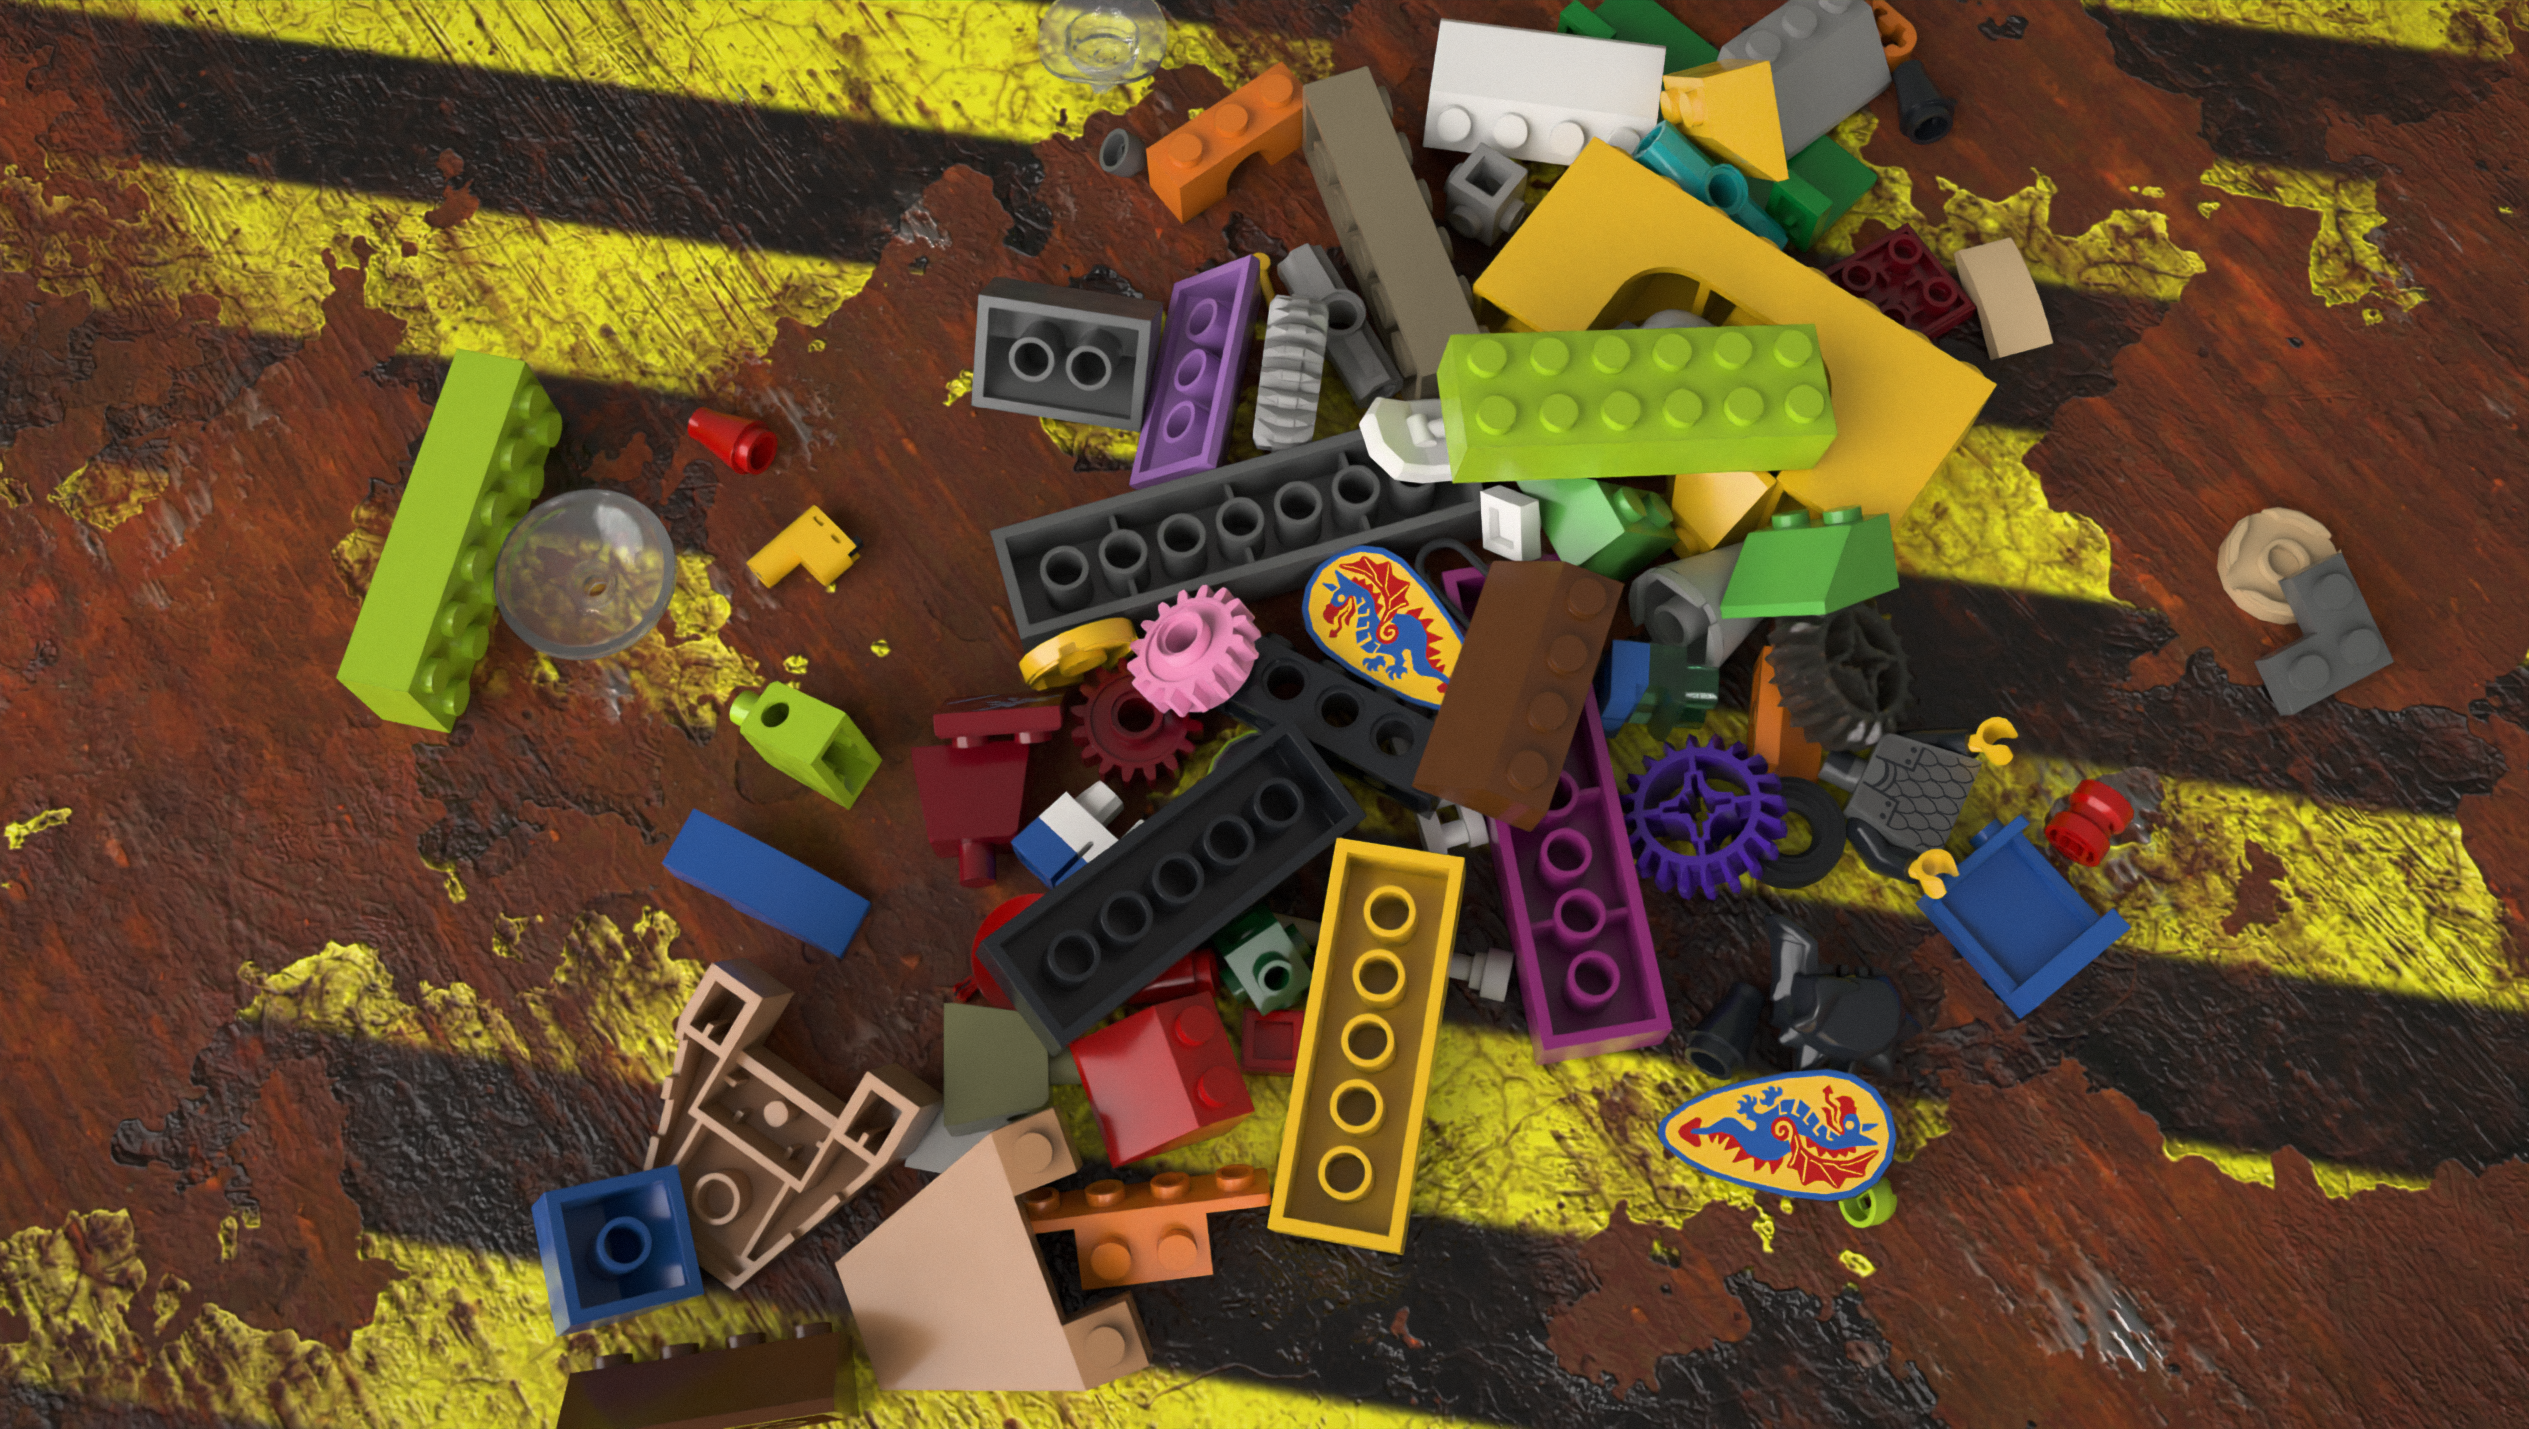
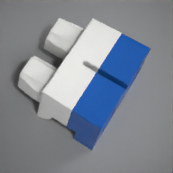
(1069, 834)

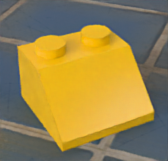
(1729, 114)

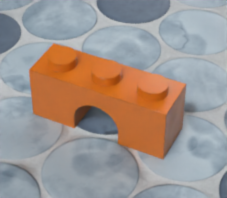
(1196, 160)

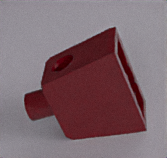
(975, 802)

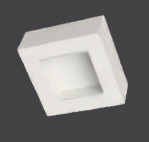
(1510, 524)

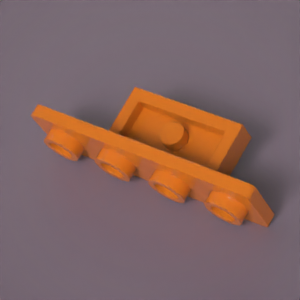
(1146, 1227)

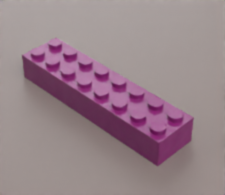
(1575, 900)

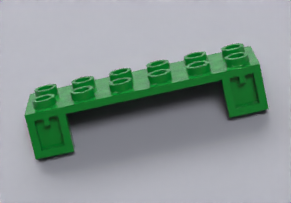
(1822, 176)

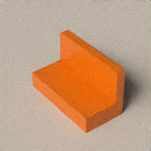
(1771, 732)

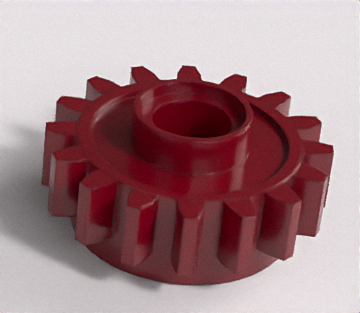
(1128, 754)

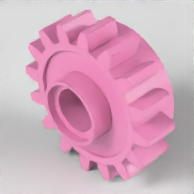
(1195, 652)

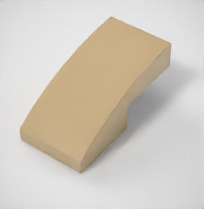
(2004, 296)

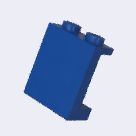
(2018, 918)

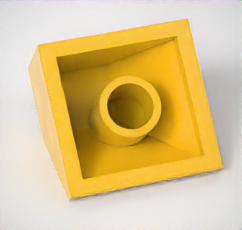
(1715, 508)

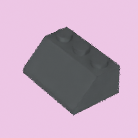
(1065, 353)

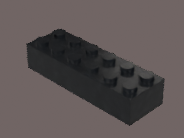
(1169, 886)

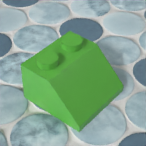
(1602, 524)
(1812, 564)

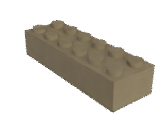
(1385, 226)

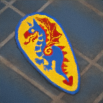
(1382, 624)
(1788, 1135)

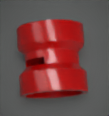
(2089, 822)

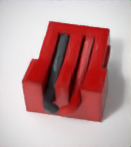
(965, 989)

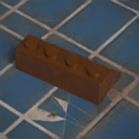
(1518, 689)
(733, 1388)

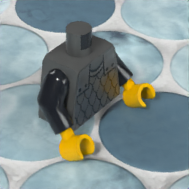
(1911, 795)

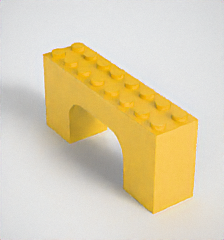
(1632, 243)

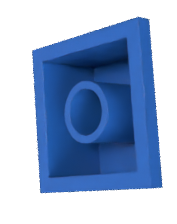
(616, 1249)

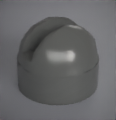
(1123, 154)

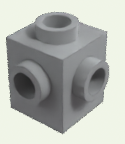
(1485, 195)

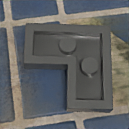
(2337, 643)

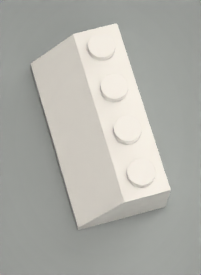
(1539, 91)

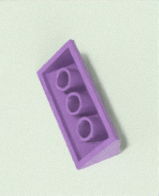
(1199, 374)

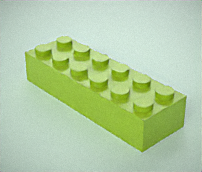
(1634, 402)
(436, 572)

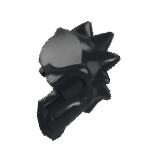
(1830, 1015)

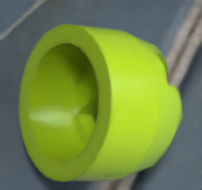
(1882, 1206)

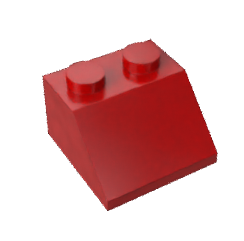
(1162, 1079)

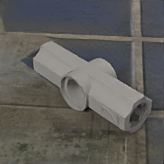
(1353, 351)

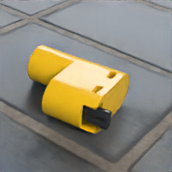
(810, 541)

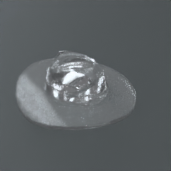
(1102, 41)

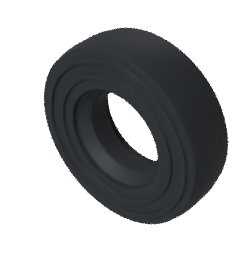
(1827, 841)

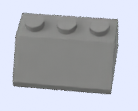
(1821, 62)

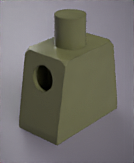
(996, 1069)

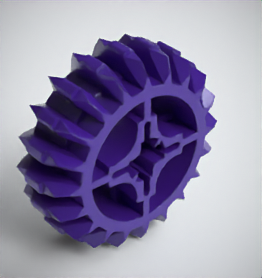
(1653, 817)

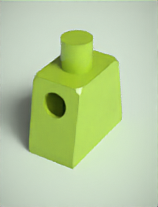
(807, 741)

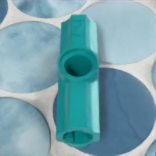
(1721, 185)

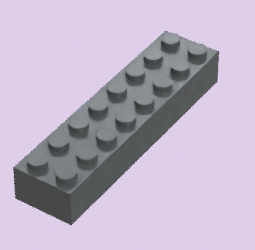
(1235, 527)

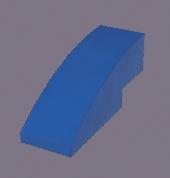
(766, 884)

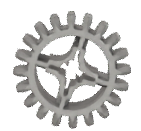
(1290, 372)

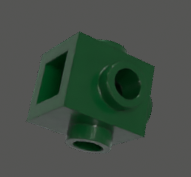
(1264, 960)

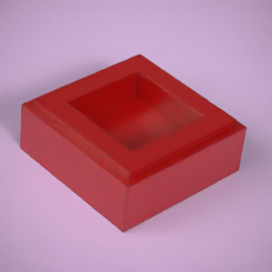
(1270, 1042)

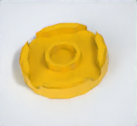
(1072, 653)

